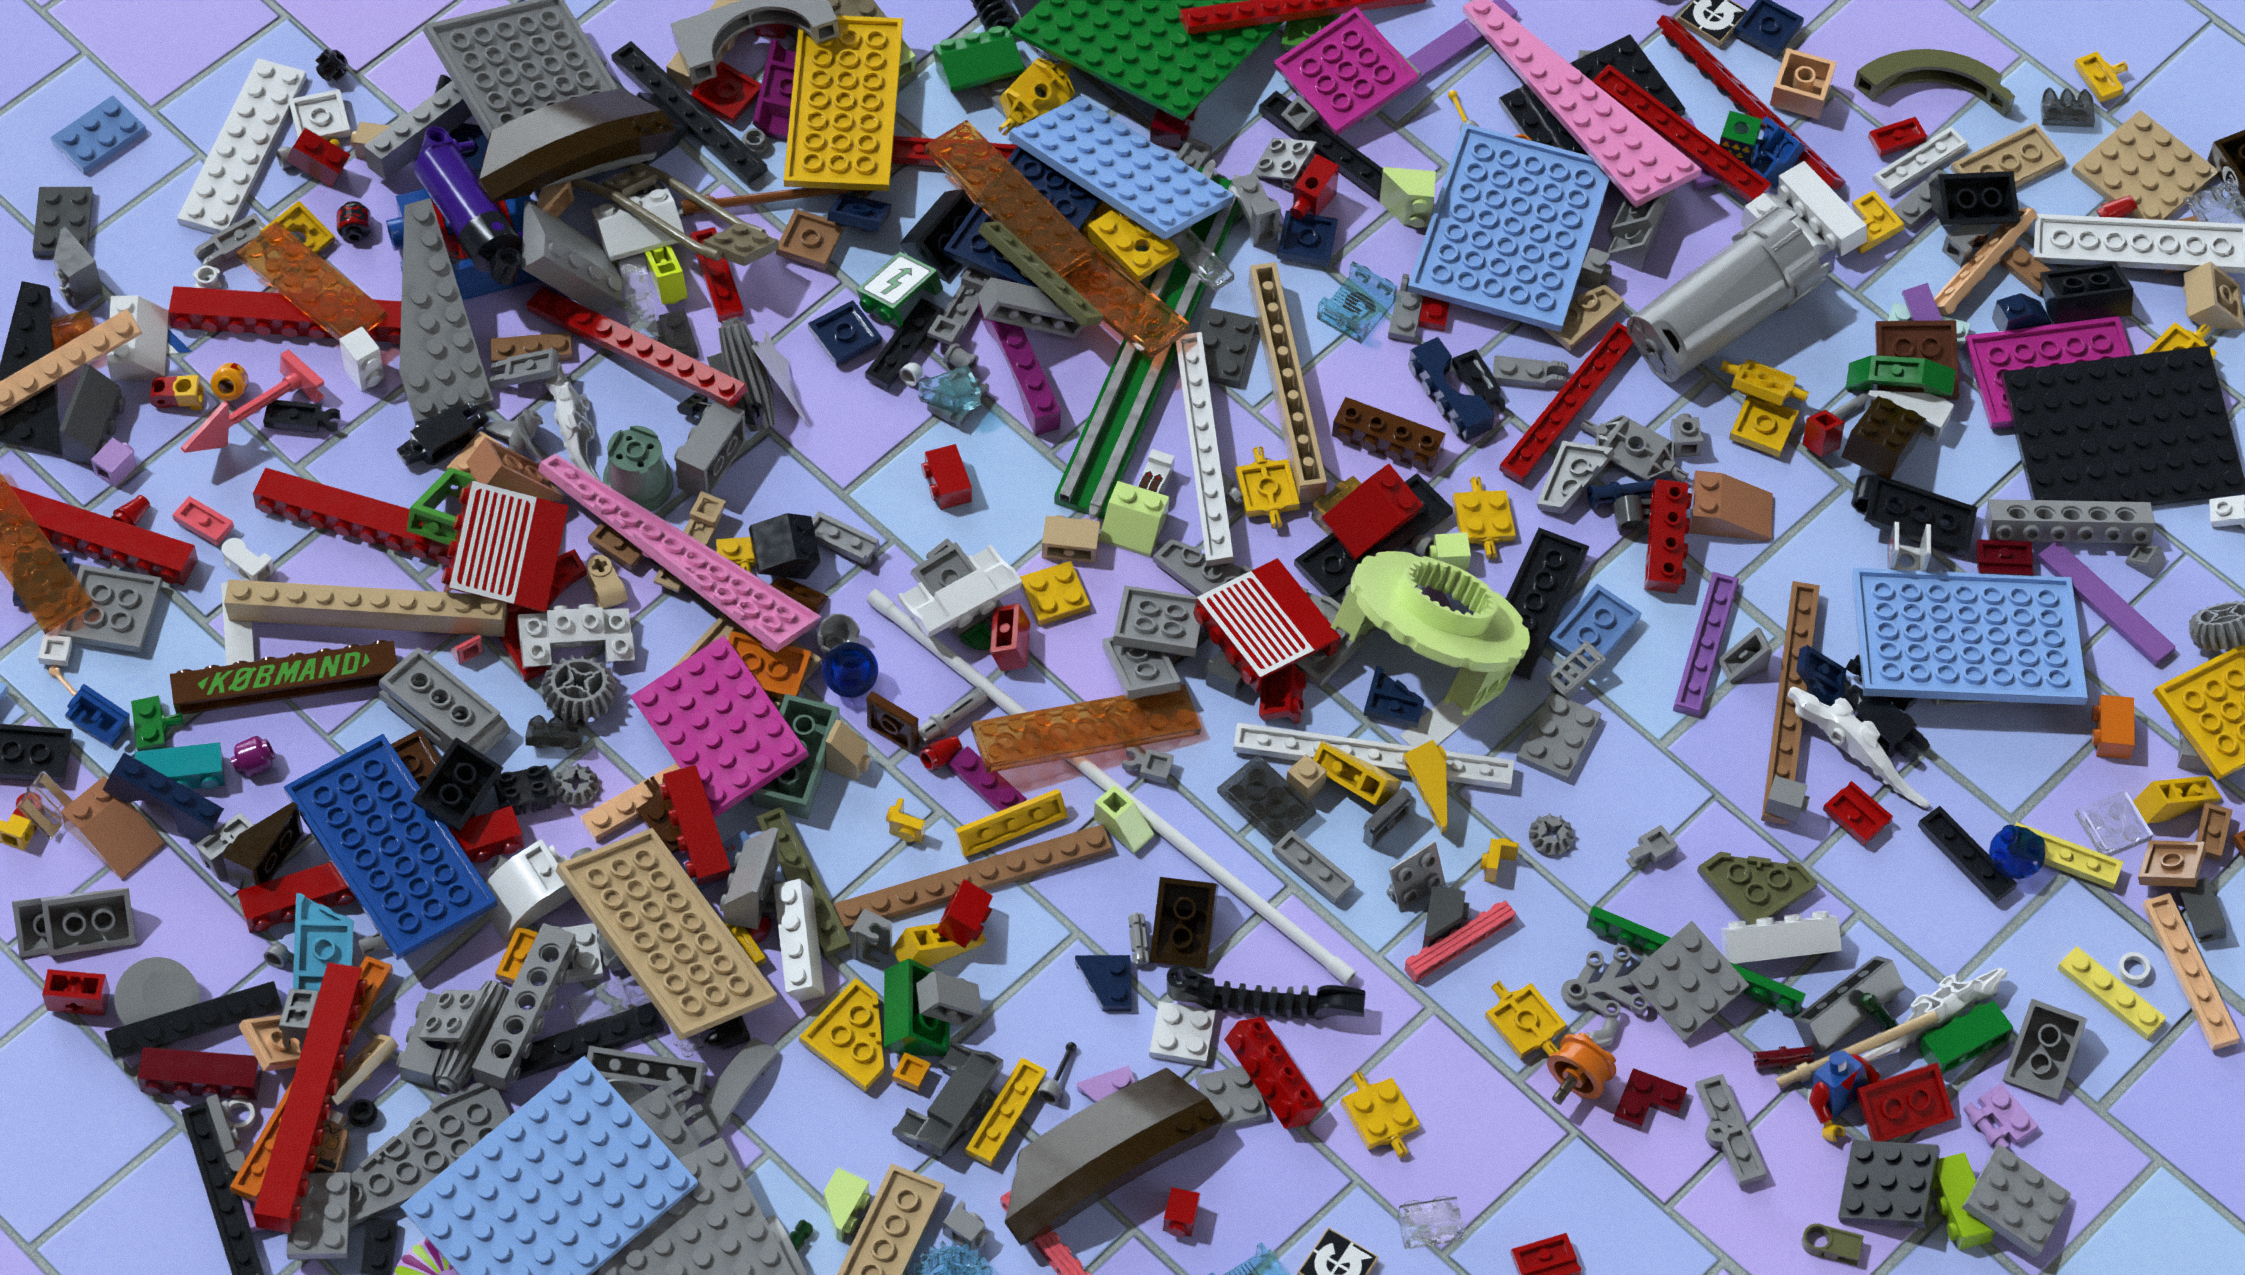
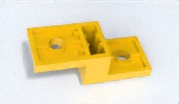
(1120, 235)

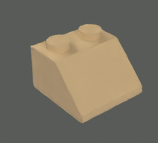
(2213, 298)

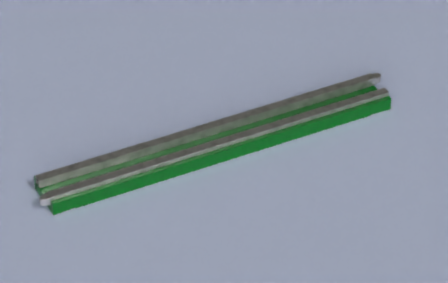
(1136, 380)

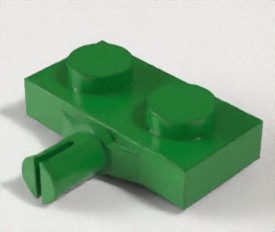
(151, 723)

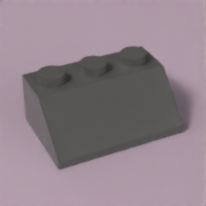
(90, 416)

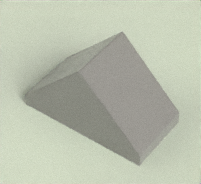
(1747, 656)

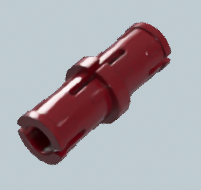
(1783, 1057)

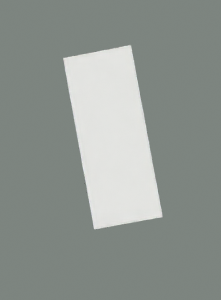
(1436, 724)

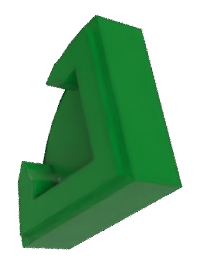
(977, 637)

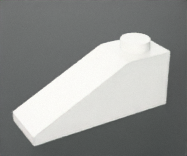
(1933, 408)

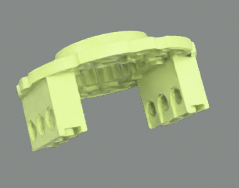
(1482, 644)

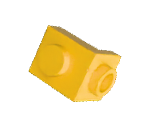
(903, 825)
(1498, 849)

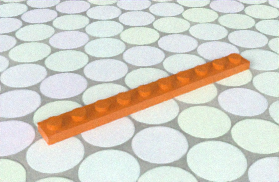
(251, 1174)

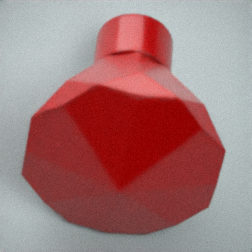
(762, 932)

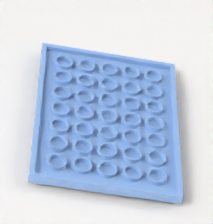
(1510, 228)
(1968, 636)
(552, 1185)

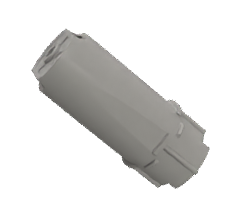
(1727, 295)

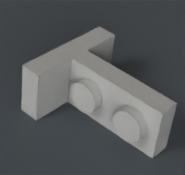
(1258, 209)

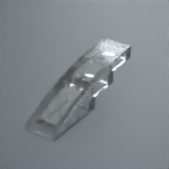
(638, 295)

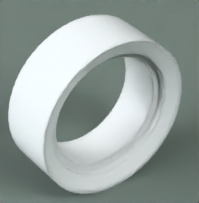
(2131, 979)
(246, 1125)

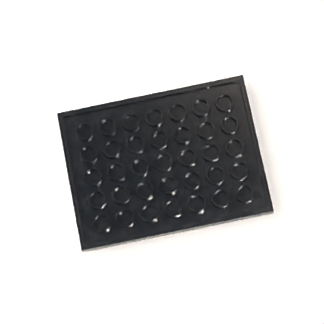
(2125, 429)

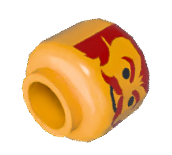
(229, 381)

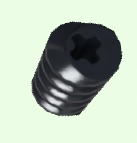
(994, 13)

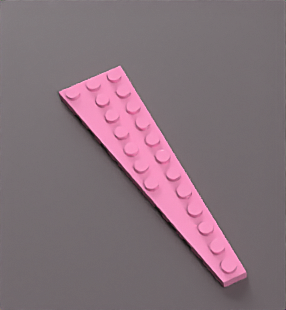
(1616, 140)
(730, 588)

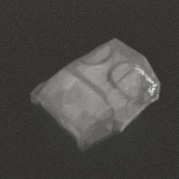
(2218, 204)

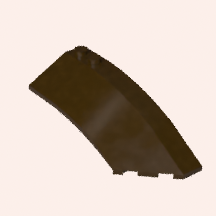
(568, 140)
(1106, 1150)

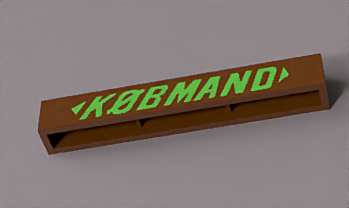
(281, 677)

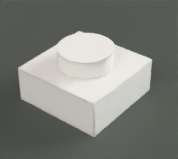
(55, 650)

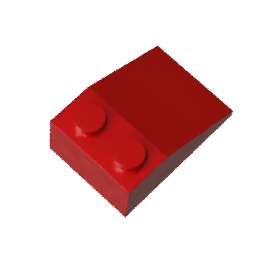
(1372, 511)

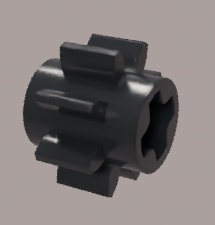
(331, 65)

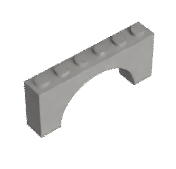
(704, 35)

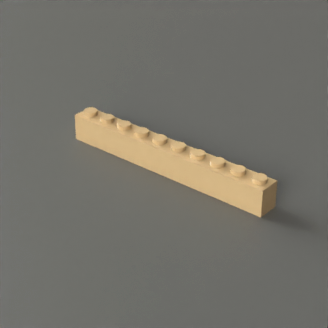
(1287, 382)
(365, 608)

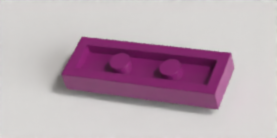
(988, 786)

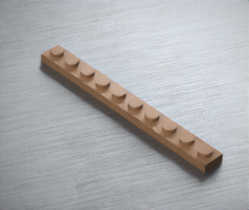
(1787, 725)
(983, 873)

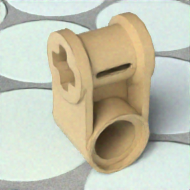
(605, 583)

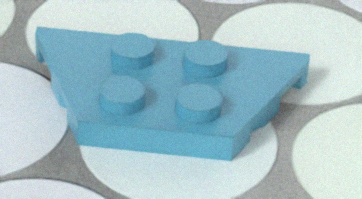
(319, 939)

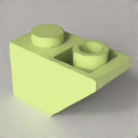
(1122, 819)
(844, 1199)

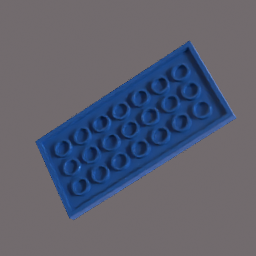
(389, 850)

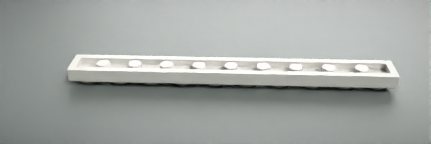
(1204, 450)
(1386, 756)

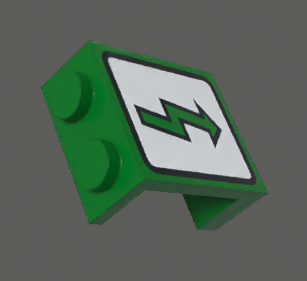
(895, 286)

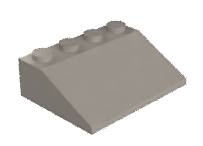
(568, 260)

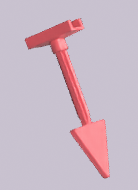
(215, 429)

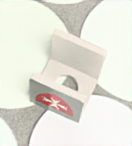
(1919, 555)

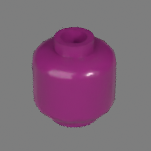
(253, 756)

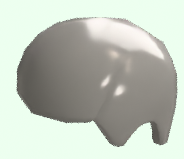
(837, 630)

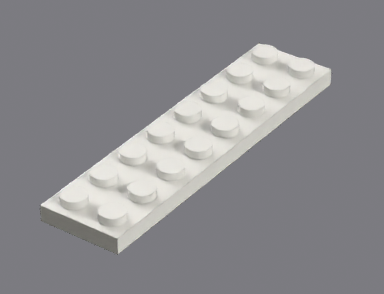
(241, 147)
(2138, 242)

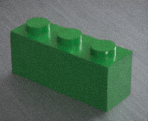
(1965, 1037)

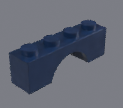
(1467, 413)
(139, 782)

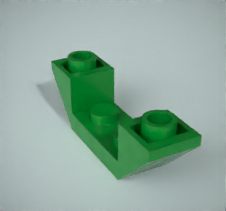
(1900, 371)

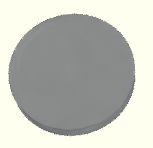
(154, 988)

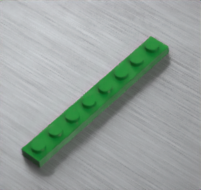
(1649, 941)

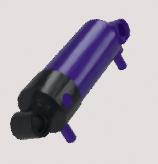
(472, 217)

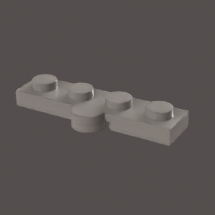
(1729, 1130)

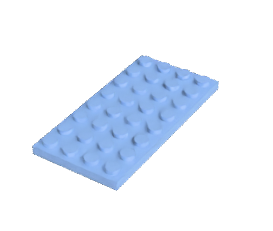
(1121, 167)

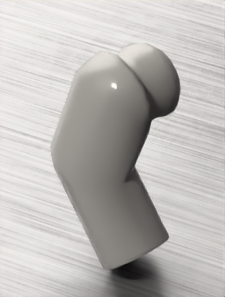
(1606, 1035)

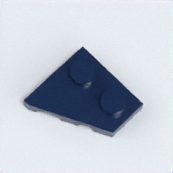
(1821, 675)
(1393, 701)
(1108, 979)

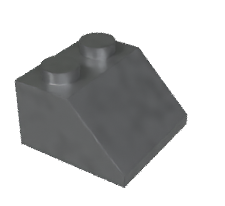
(75, 270)

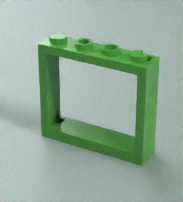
(437, 524)

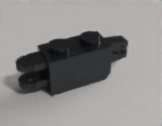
(442, 435)
(1893, 725)

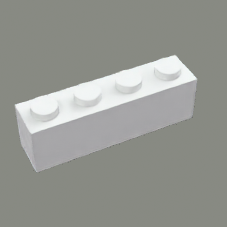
(1822, 209)
(1781, 938)
(799, 940)

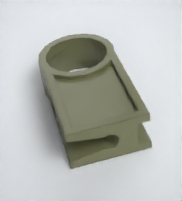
(1840, 1246)

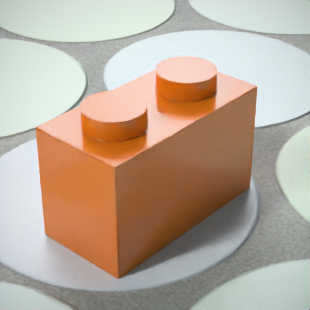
(2114, 726)

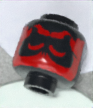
(353, 221)

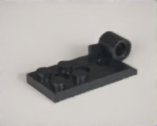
(1875, 492)

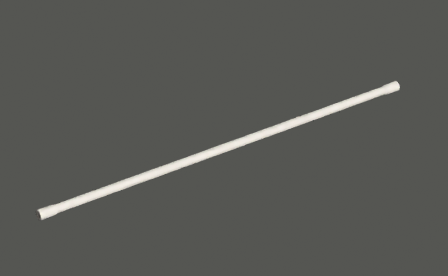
(1332, 963)

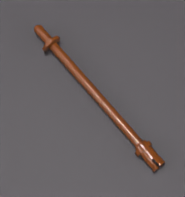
(691, 208)

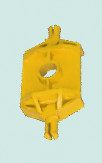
(1021, 101)

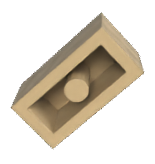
(1070, 539)

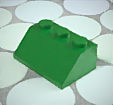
(977, 58)
(903, 1024)

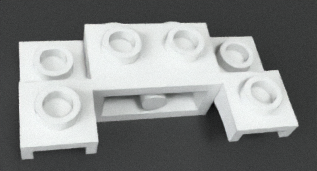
(964, 598)
(572, 629)

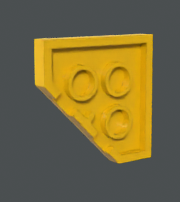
(849, 1035)

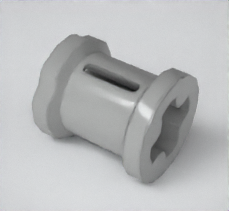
(959, 357)

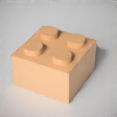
(1803, 83)

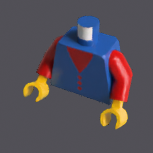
(1835, 1089)

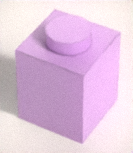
(114, 462)

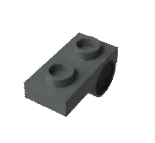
(1631, 513)

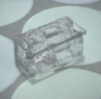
(1430, 1222)

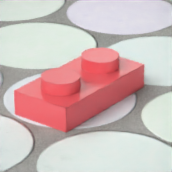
(203, 520)

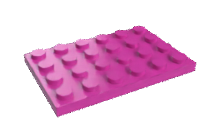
(2037, 347)
(723, 722)

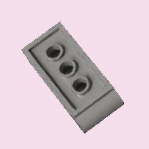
(441, 704)

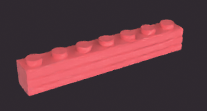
(1459, 941)
(1052, 1249)

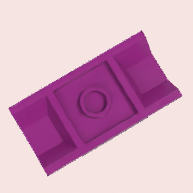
(775, 94)

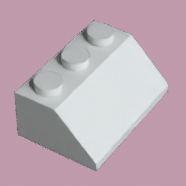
(1766, 202)
(627, 234)
(147, 354)

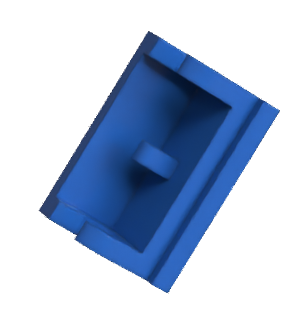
(97, 715)

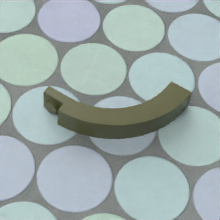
(1934, 67)

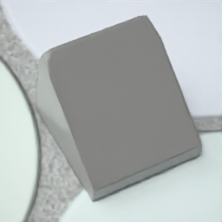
(1300, 113)
(2146, 559)

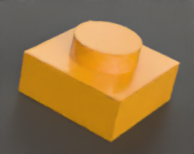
(911, 1071)

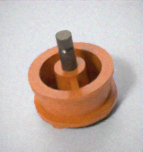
(1580, 1067)

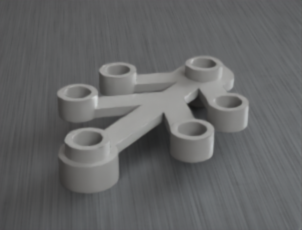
(1607, 985)

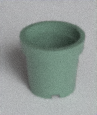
(645, 485)

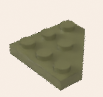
(1756, 885)

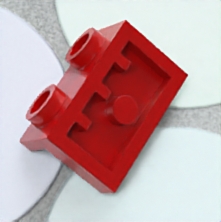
(1282, 695)

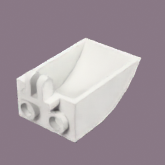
(527, 888)

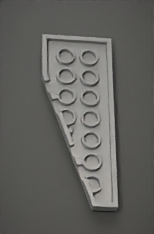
(436, 340)
(1191, 569)
(424, 1150)

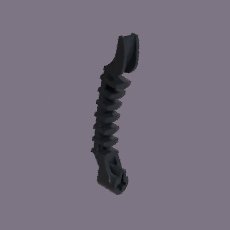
(1329, 1001)

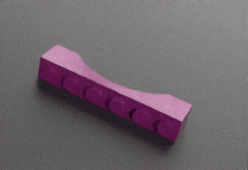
(1035, 393)

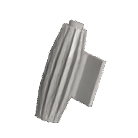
(743, 364)
(464, 1023)

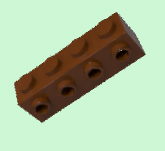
(1388, 434)

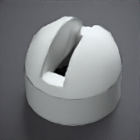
(911, 374)

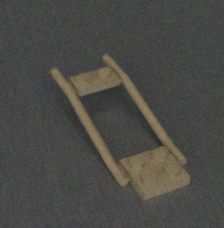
(739, 243)

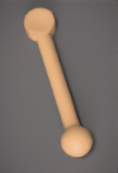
(55, 672)

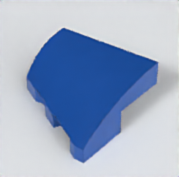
(1775, 152)

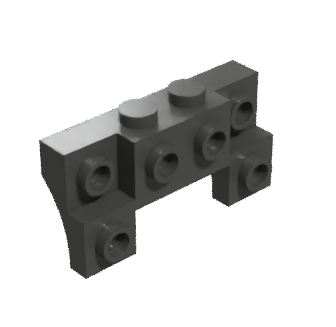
(957, 1102)

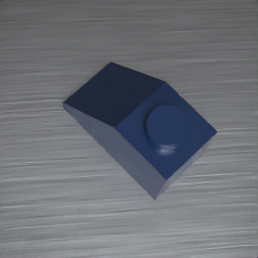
(2019, 312)

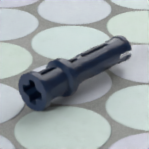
(1610, 493)

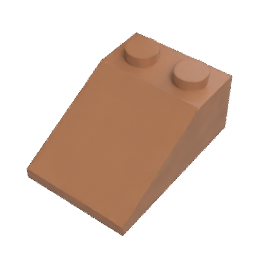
(511, 471)
(1729, 508)
(111, 829)

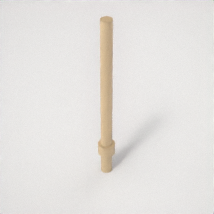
(1805, 1071)

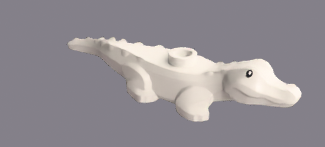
(572, 419)
(1853, 737)
(1947, 1003)

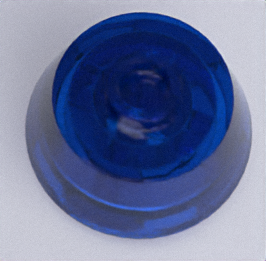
(850, 669)

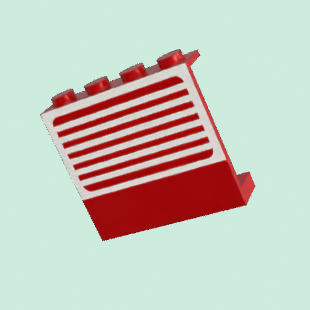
(505, 546)
(1264, 622)

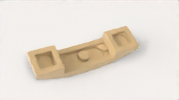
(702, 526)

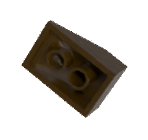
(262, 848)
(1183, 922)

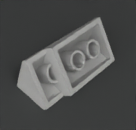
(1636, 230)
(74, 922)

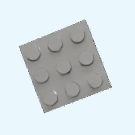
(119, 610)
(1157, 621)
(1688, 981)
(2016, 1200)

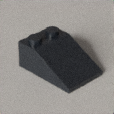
(457, 785)

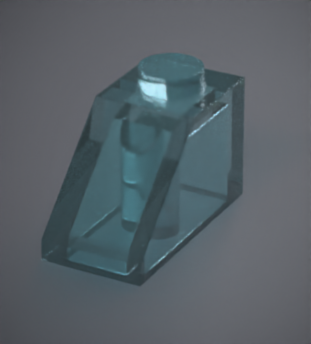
(951, 390)

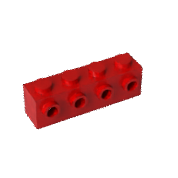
(1666, 536)
(695, 824)
(1273, 1072)

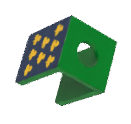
(1740, 135)

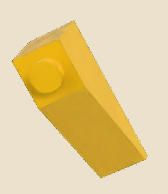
(1428, 771)
(1357, 775)
(2175, 797)
(928, 946)

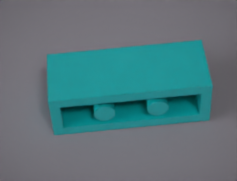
(189, 765)

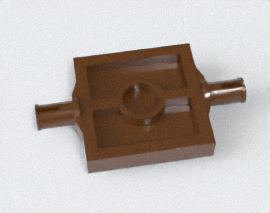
(655, 815)

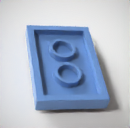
(98, 134)
(1599, 619)

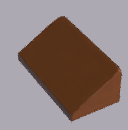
(804, 595)

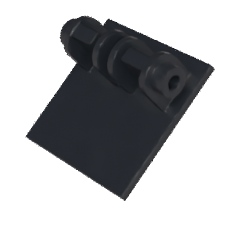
(526, 787)

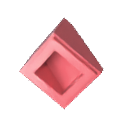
(467, 649)

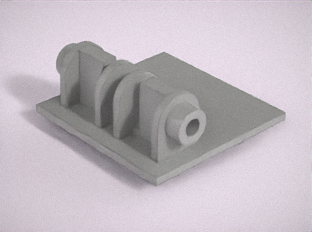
(1285, 160)
(1415, 876)

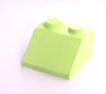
(1408, 195)
(1134, 519)

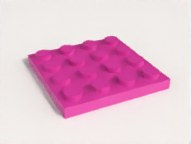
(1346, 71)

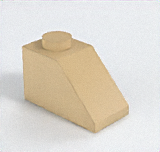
(846, 752)

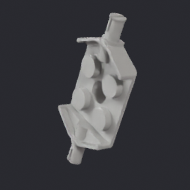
(1650, 462)

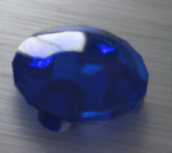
(2017, 852)

